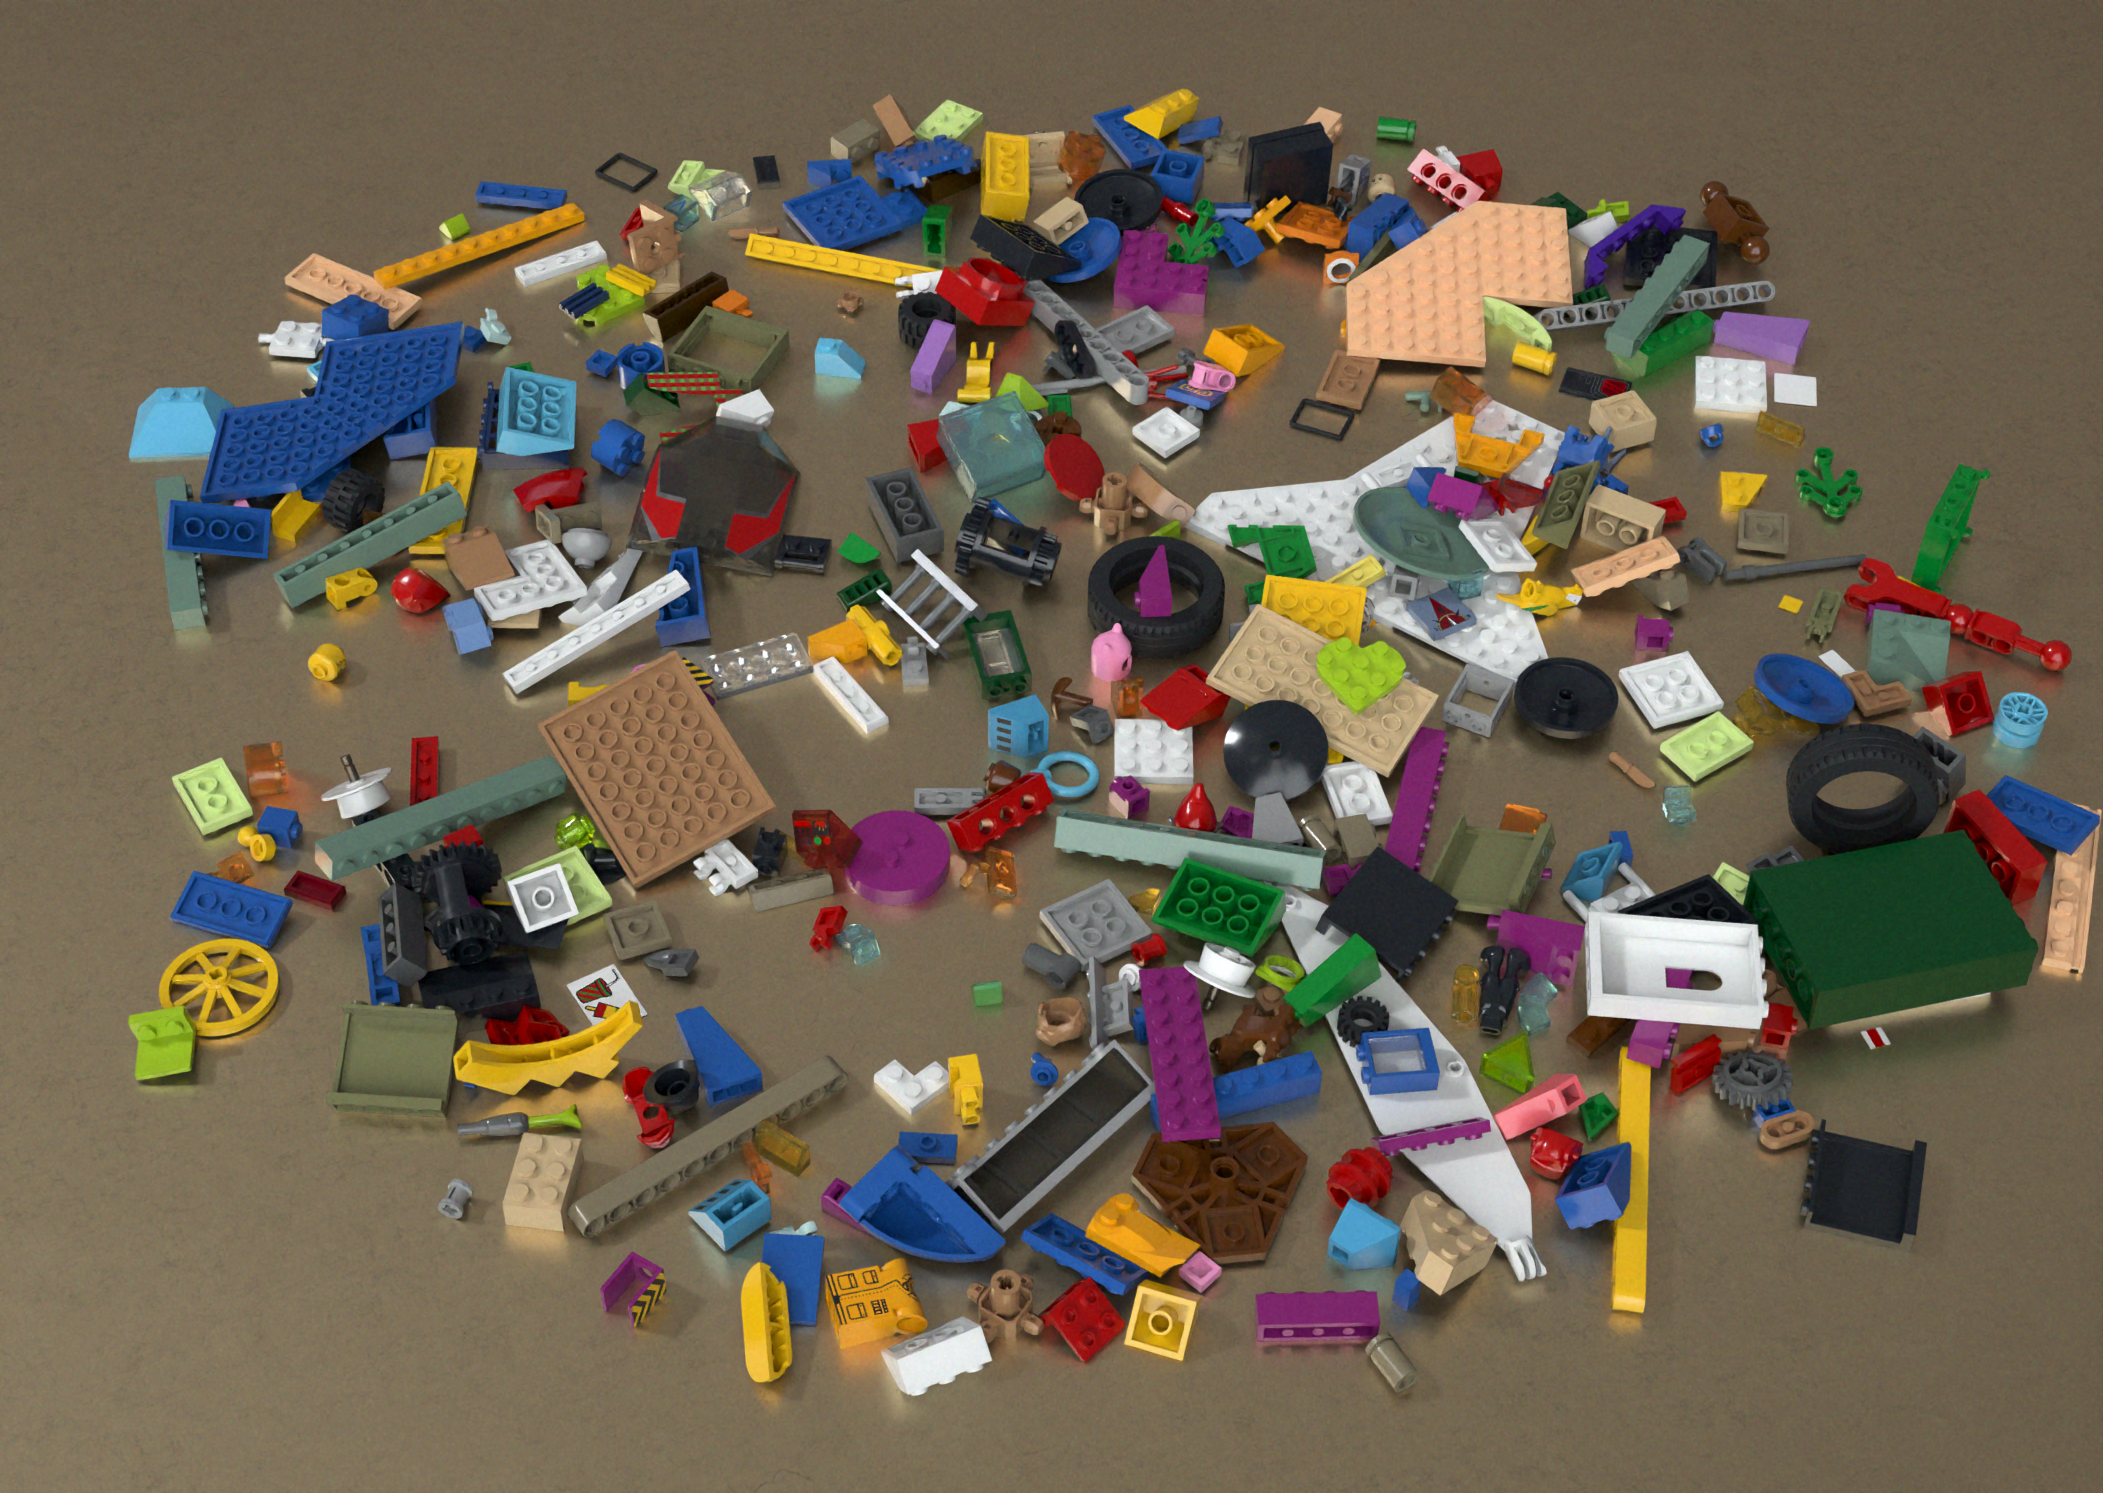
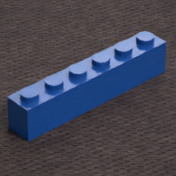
(1261, 1086)

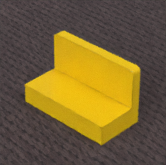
(293, 516)

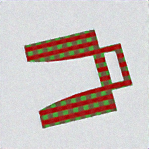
(689, 383)

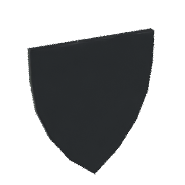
(603, 863)

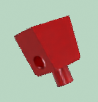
(1482, 169)

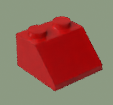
(1959, 702)

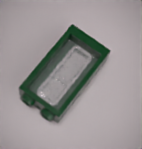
(997, 655)

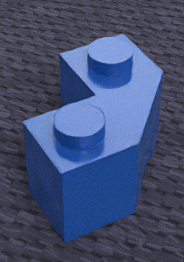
(1238, 241)

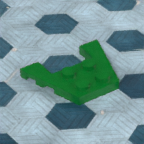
(1283, 549)

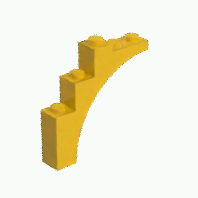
(550, 1062)

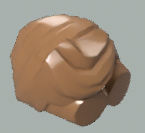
(1063, 1020)

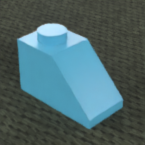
(838, 359)

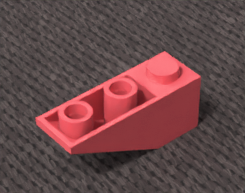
(1540, 1105)

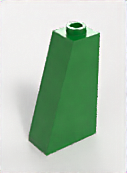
(1334, 981)

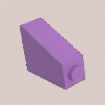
(934, 357)

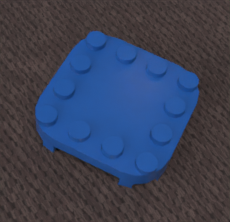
(925, 158)

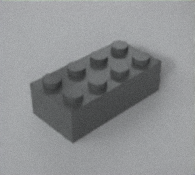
(904, 514)

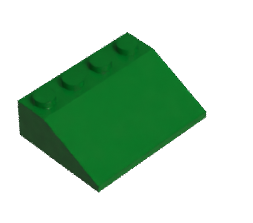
(1221, 907)

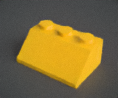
(1165, 113)

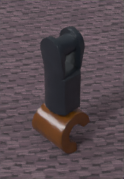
(1340, 203)

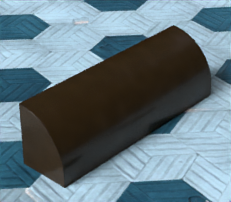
(684, 306)

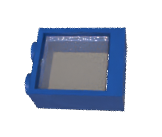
(1398, 1061)

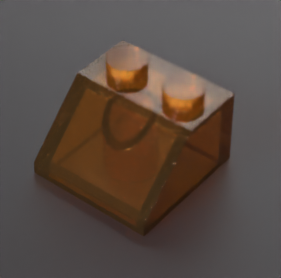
(1459, 393)

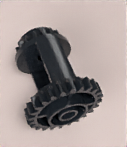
(974, 552)
(449, 878)

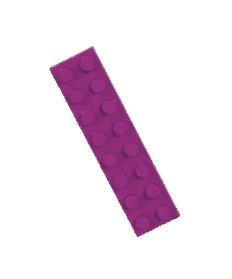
(1179, 1055)

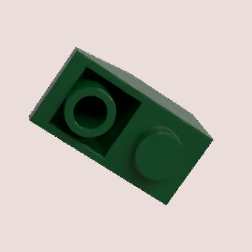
(648, 400)

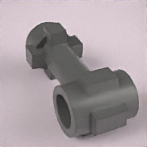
(1188, 357)

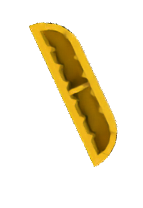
(765, 1324)

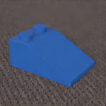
(1596, 1187)

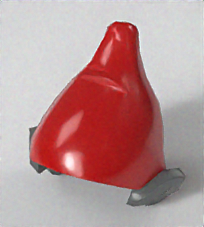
(1196, 812)

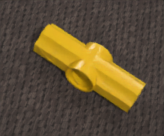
(877, 635)

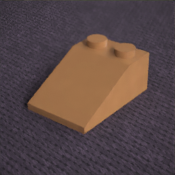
(476, 557)

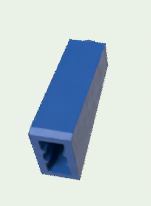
(722, 1065)

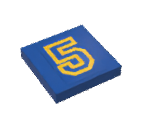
(1193, 396)

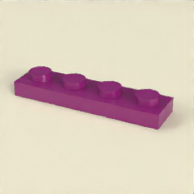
(1442, 1134)

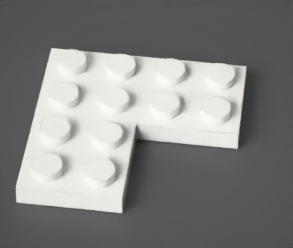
(541, 582)

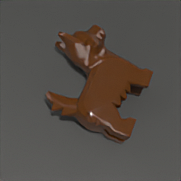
(1250, 1029)

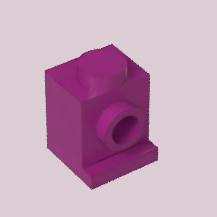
(1652, 634)
(1125, 792)

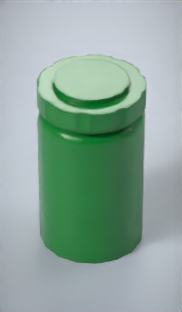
(1396, 129)

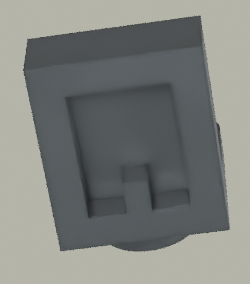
(1060, 363)
(1094, 720)

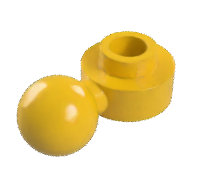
(261, 845)

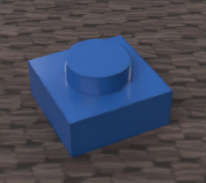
(472, 339)
(601, 363)

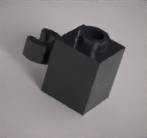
(770, 852)

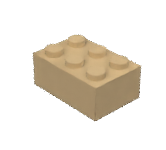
(1620, 520)
(543, 1181)

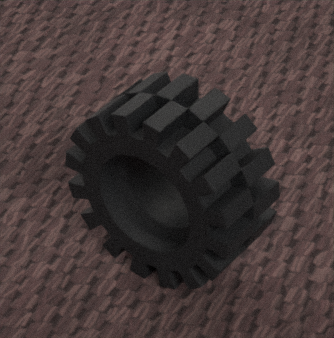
(1361, 1010)

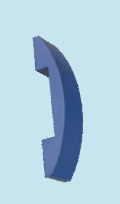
(380, 986)

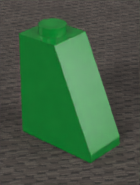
(937, 230)

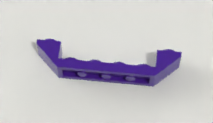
(1663, 217)

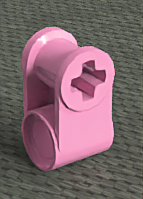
(1208, 376)

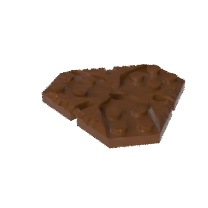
(1230, 1191)

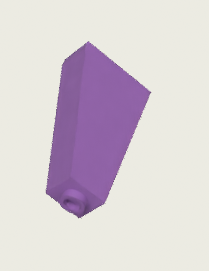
(1762, 335)

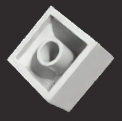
(542, 898)

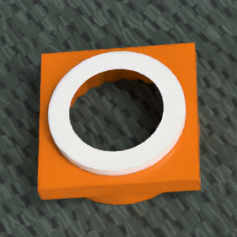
(1335, 258)

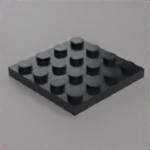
(1652, 246)

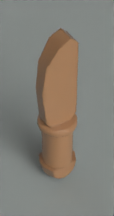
(744, 233)
(1629, 768)

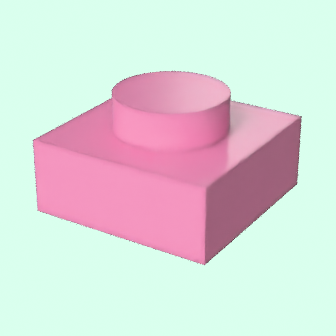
(1200, 1271)

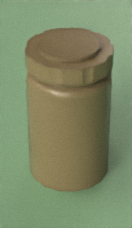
(1319, 837)
(1392, 1362)

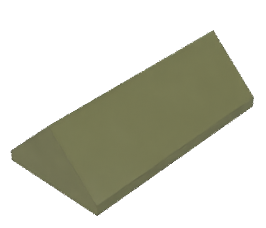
(1565, 503)

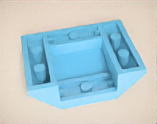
(177, 423)

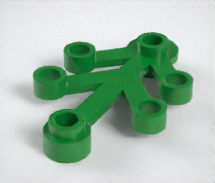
(1206, 210)
(1832, 504)

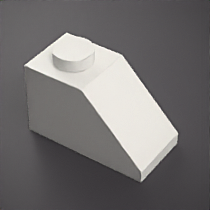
(1594, 229)
(748, 408)

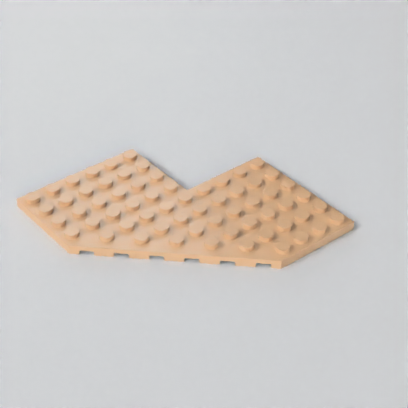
(1432, 291)

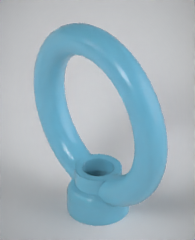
(1072, 756)

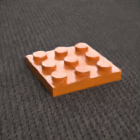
(1314, 225)

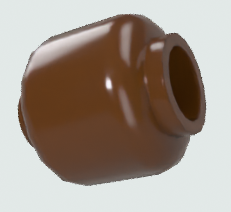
(1000, 775)

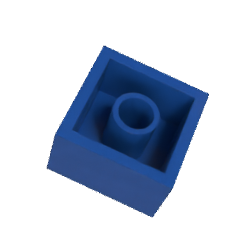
(1179, 175)
(354, 318)

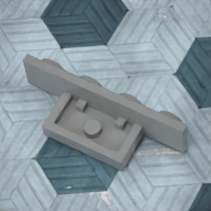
(1109, 1005)

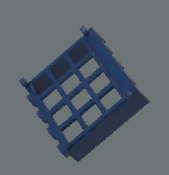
(500, 461)

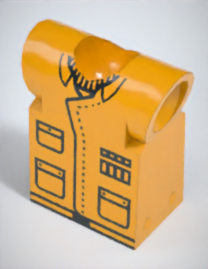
(873, 1303)

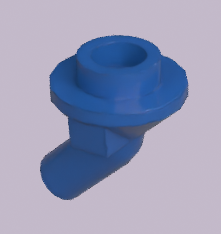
(1043, 1070)

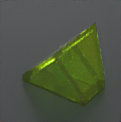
(1510, 1064)

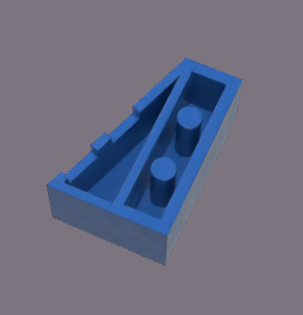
(414, 433)

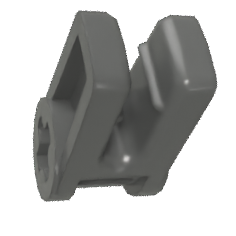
(1702, 559)

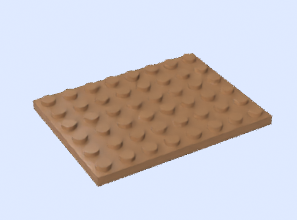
(656, 768)

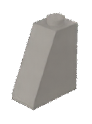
(1275, 822)

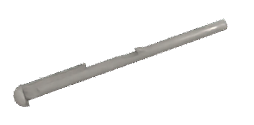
(1061, 387)

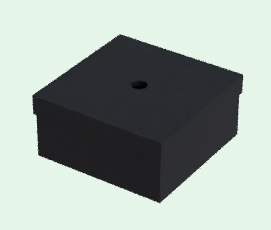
(1288, 164)

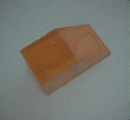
(1126, 697)

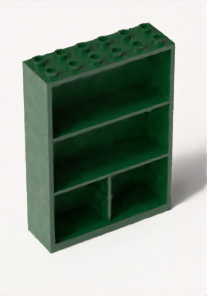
(1889, 929)

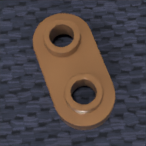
(1785, 1131)

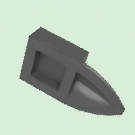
(673, 961)

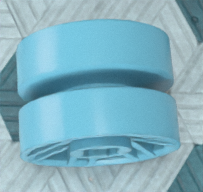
(2020, 720)

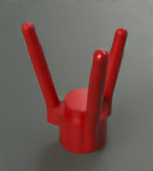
(1153, 380)

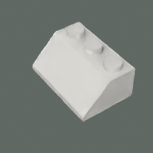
(937, 1355)

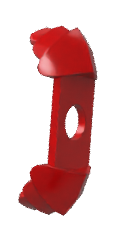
(658, 1130)

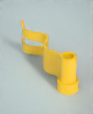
(978, 377)

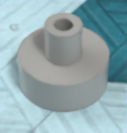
(1192, 415)

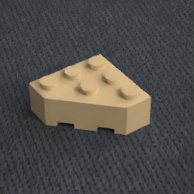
(1444, 1242)

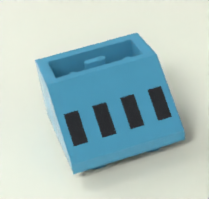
(1019, 727)
(733, 1212)

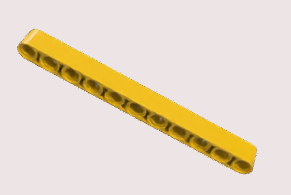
(1631, 1227)

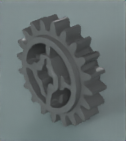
(1752, 1079)

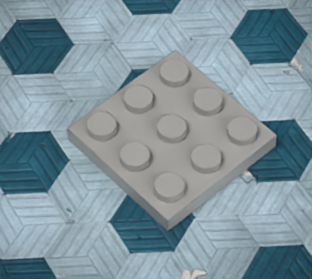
(1095, 924)

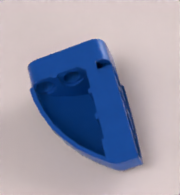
(919, 1213)

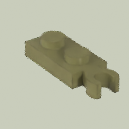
(1824, 613)

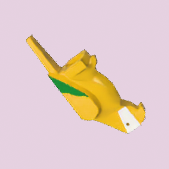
(1543, 598)

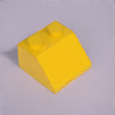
(1163, 1319)

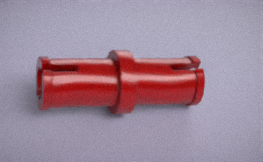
(1179, 211)

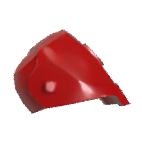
(417, 590)
(1553, 1152)

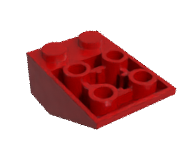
(1186, 699)

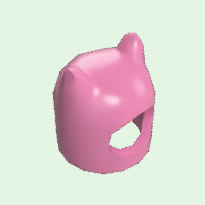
(1109, 653)

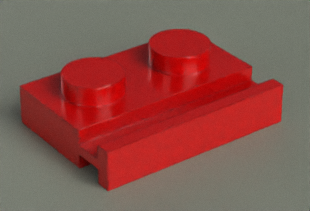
(1695, 1064)

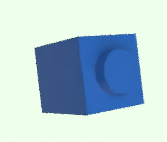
(281, 825)

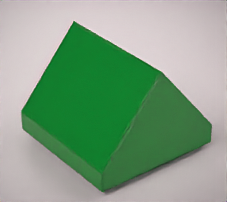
(987, 993)

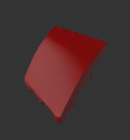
(558, 487)
(531, 1027)

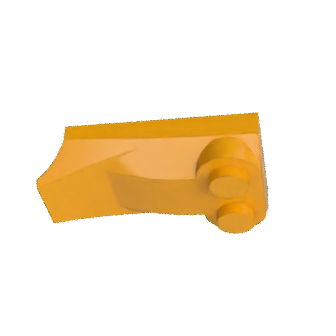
(1137, 1236)

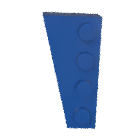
(1373, 222)
(686, 616)

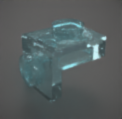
(1678, 805)
(860, 943)

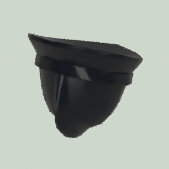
(674, 1086)

